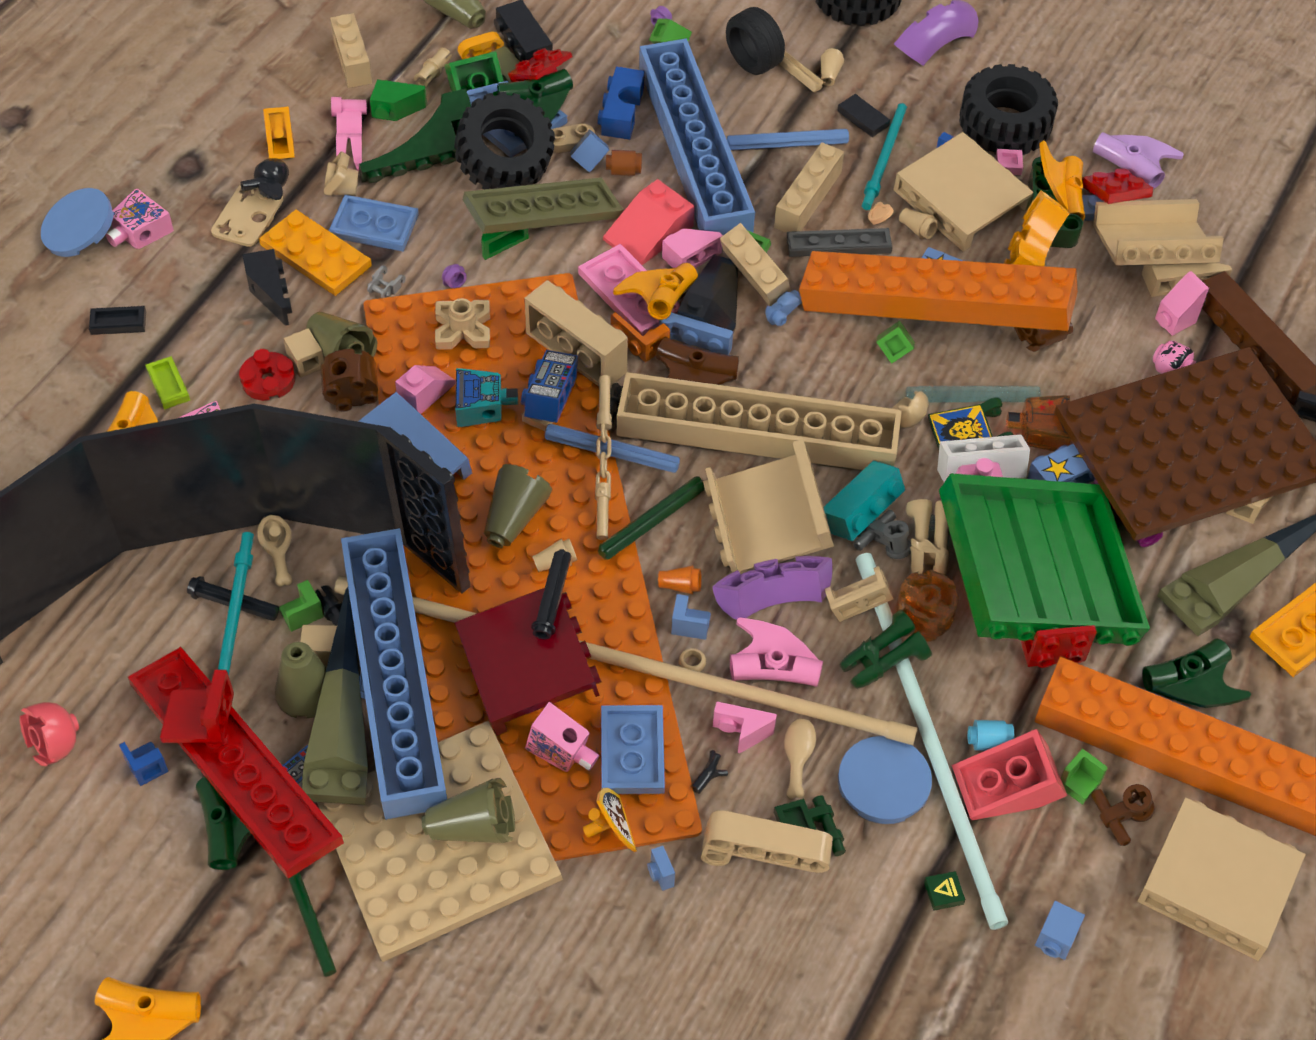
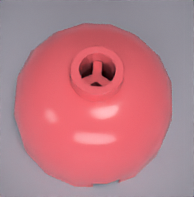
(49, 731)

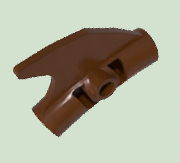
(696, 364)

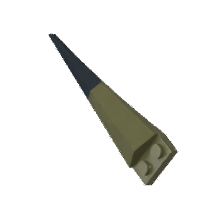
(1215, 588)
(336, 750)

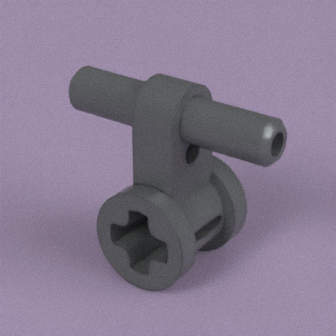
(888, 533)

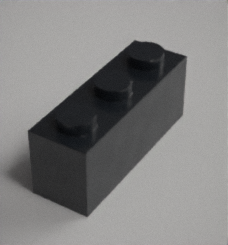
(521, 30)

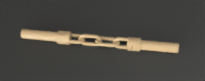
(603, 489)

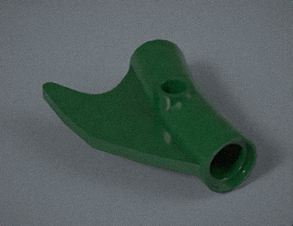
(547, 92)
(1195, 677)
(223, 827)

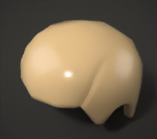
(912, 409)

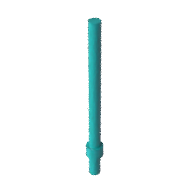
(873, 186)
(243, 563)

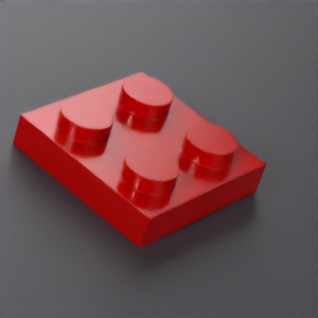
(1117, 186)

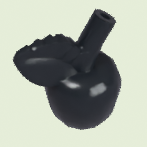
(268, 178)

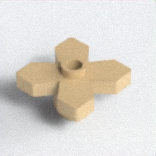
(462, 321)

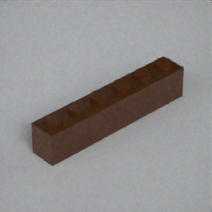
(1251, 327)

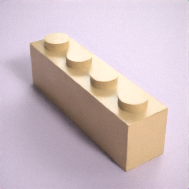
(809, 189)

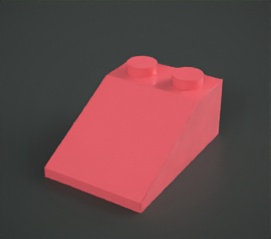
(649, 220)
(1009, 778)

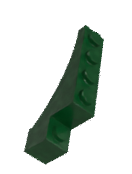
(427, 147)

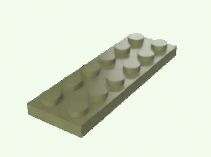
(542, 205)

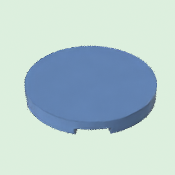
(77, 222)
(884, 780)

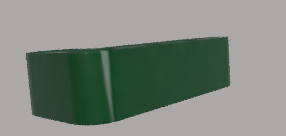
(1071, 228)

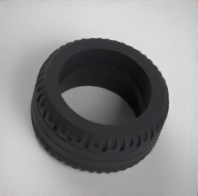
(755, 40)

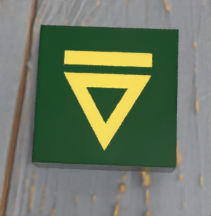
(944, 890)

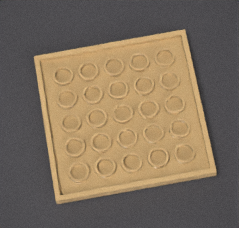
(425, 886)

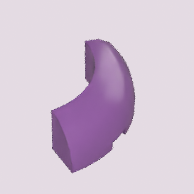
(937, 29)
(774, 584)

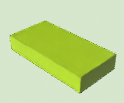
(167, 382)

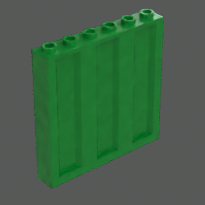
(1041, 558)

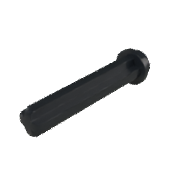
(199, 588)
(544, 624)

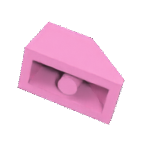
(691, 247)
(1182, 304)
(423, 386)

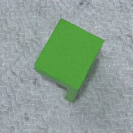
(668, 30)
(895, 342)
(303, 609)
(1083, 776)

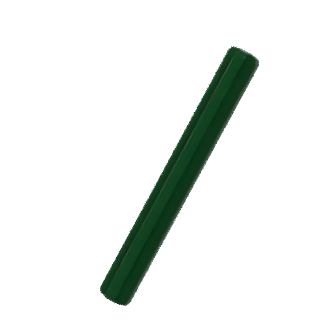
(651, 518)

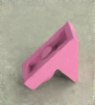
(751, 723)

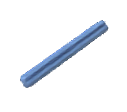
(788, 139)
(618, 449)

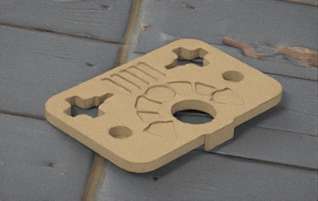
(239, 216)

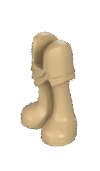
(921, 548)

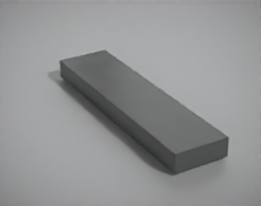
(839, 241)

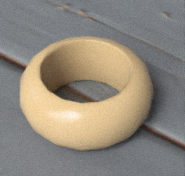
(695, 653)

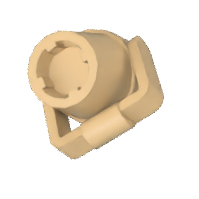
(340, 178)

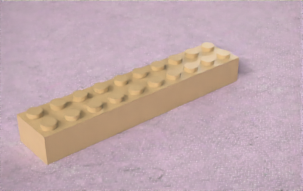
(756, 421)

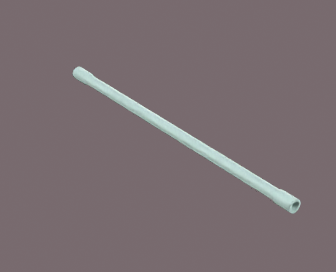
(989, 899)

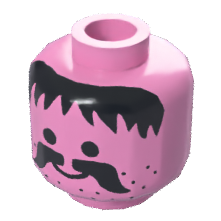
(1172, 356)

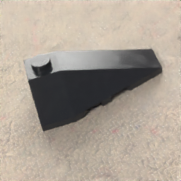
(713, 294)

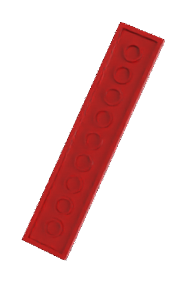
(245, 773)

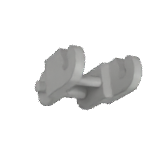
(391, 288)

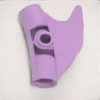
(1136, 154)

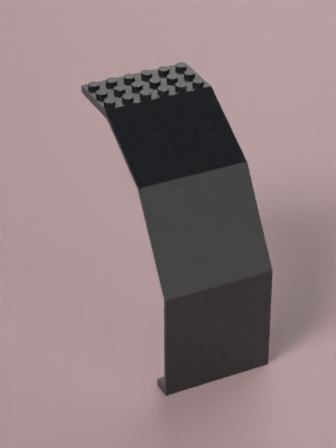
(211, 478)

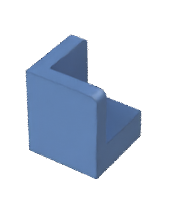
(589, 150)
(689, 621)

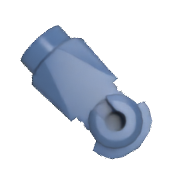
(783, 307)

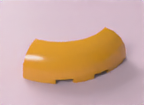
(1038, 231)

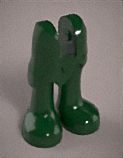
(869, 651)

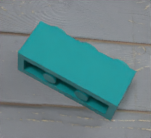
(863, 499)

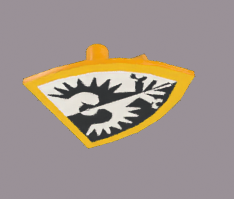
(612, 817)

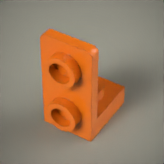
(639, 345)

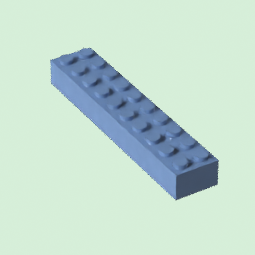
(695, 137)
(393, 674)

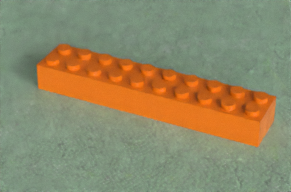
(940, 290)
(1181, 743)

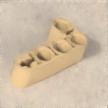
(764, 841)

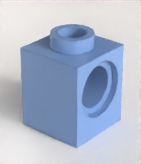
(1059, 930)

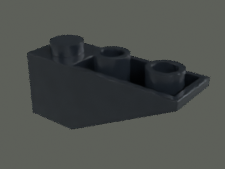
(265, 283)

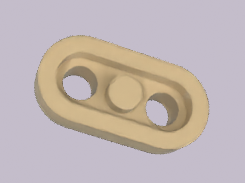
(569, 136)

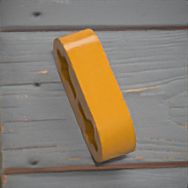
(480, 45)

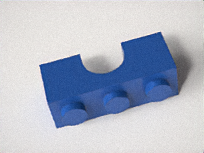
(619, 103)

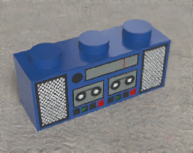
(550, 386)

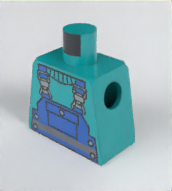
(481, 397)

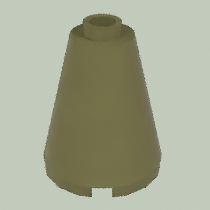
(464, 11)
(339, 334)
(514, 504)
(299, 680)
(473, 815)

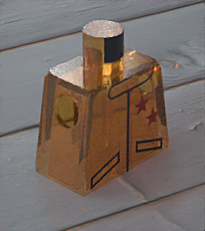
(1039, 422)

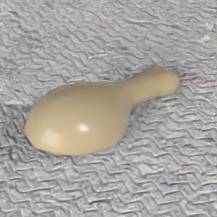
(275, 539)
(799, 746)

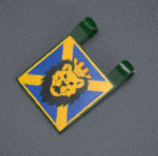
(965, 422)

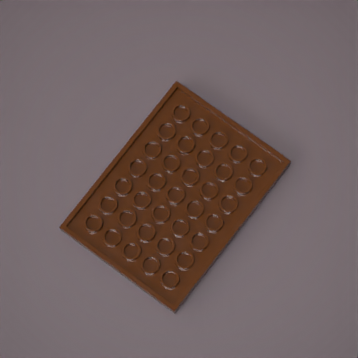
(1191, 442)

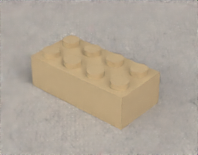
(571, 328)

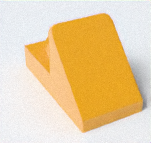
(279, 132)

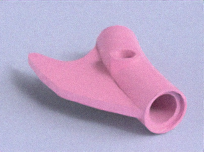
(774, 656)

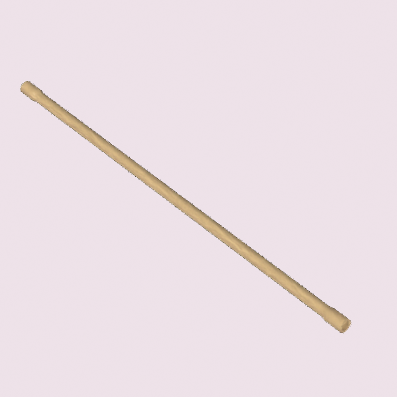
(889, 729)

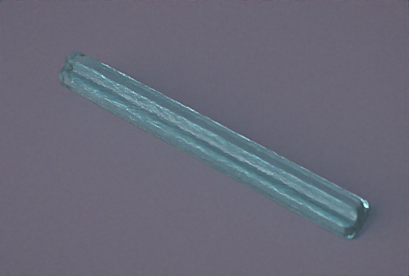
(974, 393)

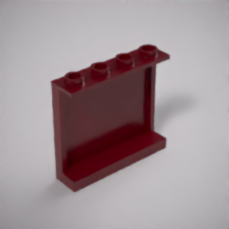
(519, 670)

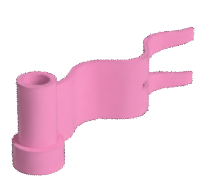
(349, 125)

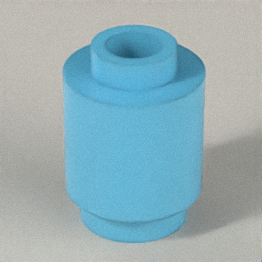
(989, 733)

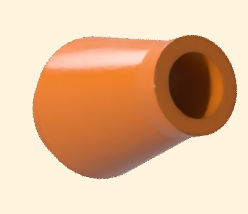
(681, 579)

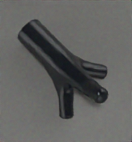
(708, 773)

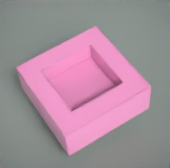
(1010, 160)

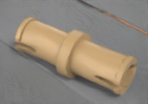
(432, 67)

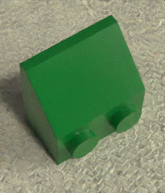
(474, 72)

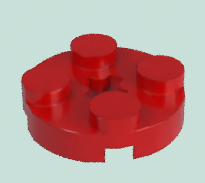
(262, 363)

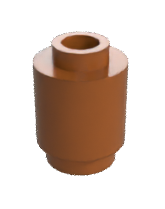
(624, 162)

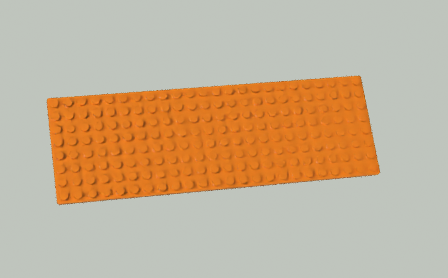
(603, 594)

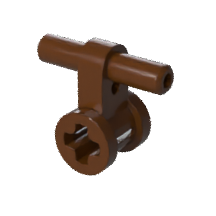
(1114, 815)

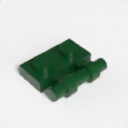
(798, 814)

